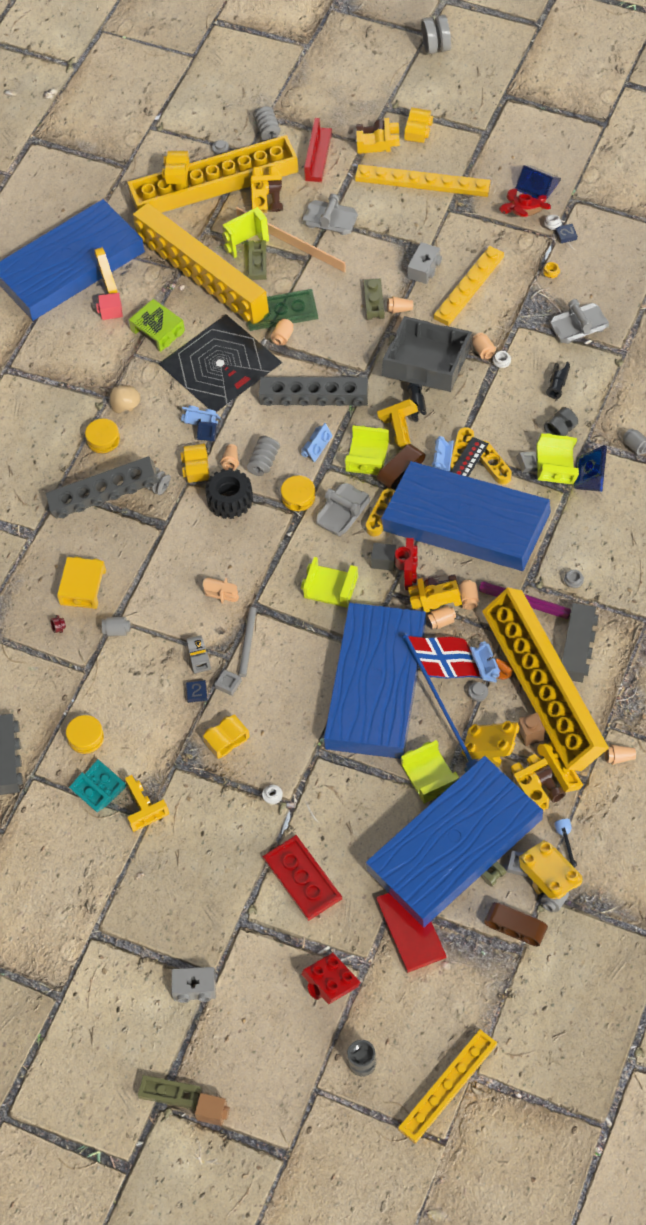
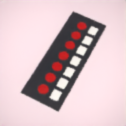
(470, 457)

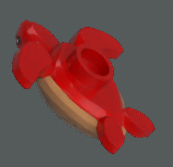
(524, 204)

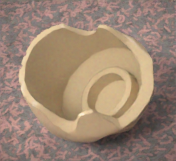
(124, 398)

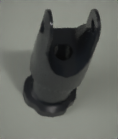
(557, 381)
(416, 396)

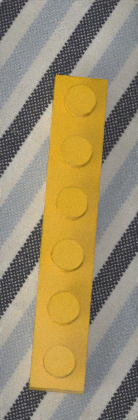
(468, 285)
(447, 1086)

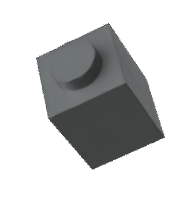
(383, 556)

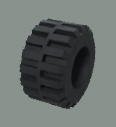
(229, 505)

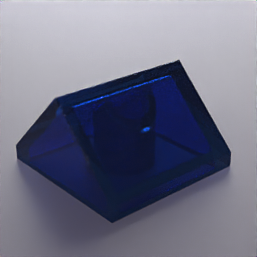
(536, 182)
(591, 470)

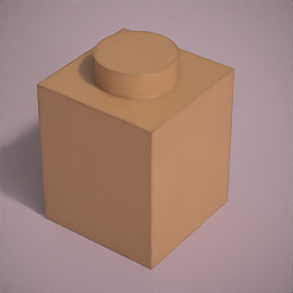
(531, 729)
(212, 1109)

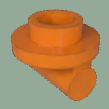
(505, 669)

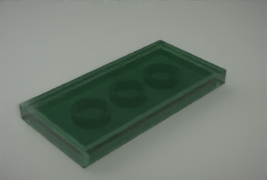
(293, 306)

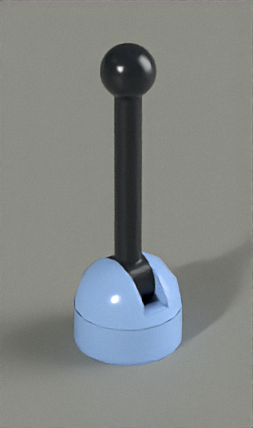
(563, 828)

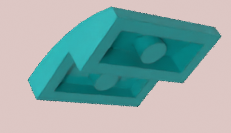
(98, 786)

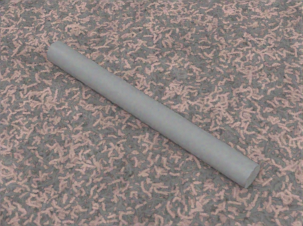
(247, 642)

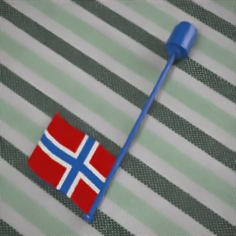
(444, 659)

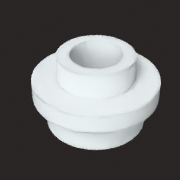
(553, 222)
(502, 355)
(272, 799)

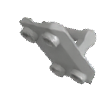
(330, 215)
(578, 321)
(341, 508)

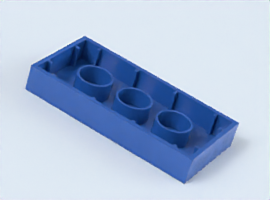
(65, 259)
(466, 515)
(374, 682)
(454, 841)

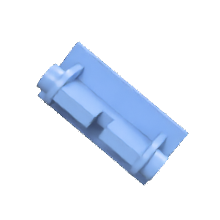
(193, 414)
(319, 440)
(443, 454)
(487, 668)

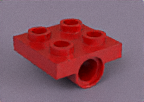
(410, 563)
(329, 979)

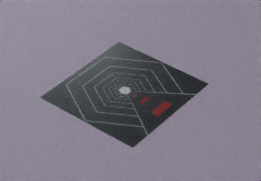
(220, 363)

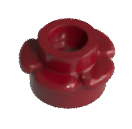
(57, 624)

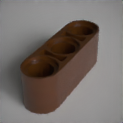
(393, 472)
(516, 924)

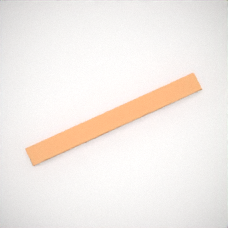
(300, 244)

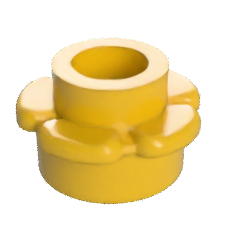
(551, 270)

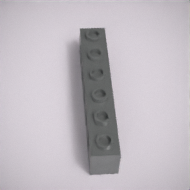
(314, 391)
(144, 467)

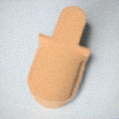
(220, 589)

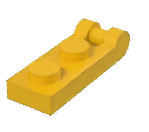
(567, 778)

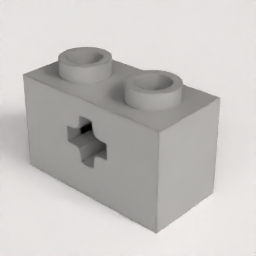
(424, 263)
(185, 978)

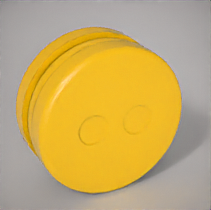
(102, 435)
(298, 493)
(84, 734)

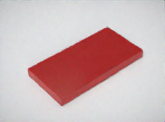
(302, 877)
(416, 944)

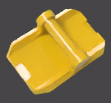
(491, 741)
(549, 870)

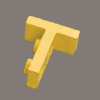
(396, 415)
(148, 812)

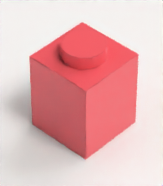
(110, 306)

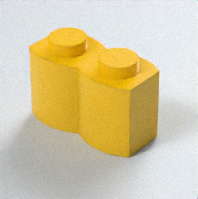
(418, 125)
(176, 167)
(196, 463)
(225, 736)

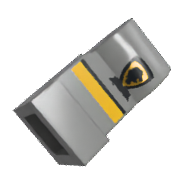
(198, 654)

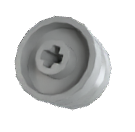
(436, 34)

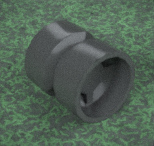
(561, 422)
(361, 1058)

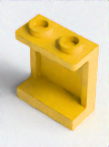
(81, 582)

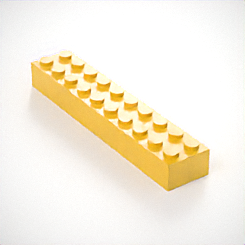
(214, 175)
(201, 264)
(545, 680)

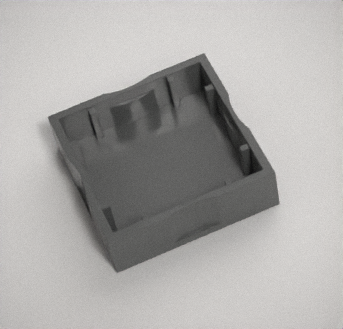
(427, 354)

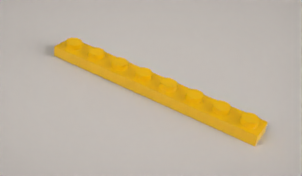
(423, 180)

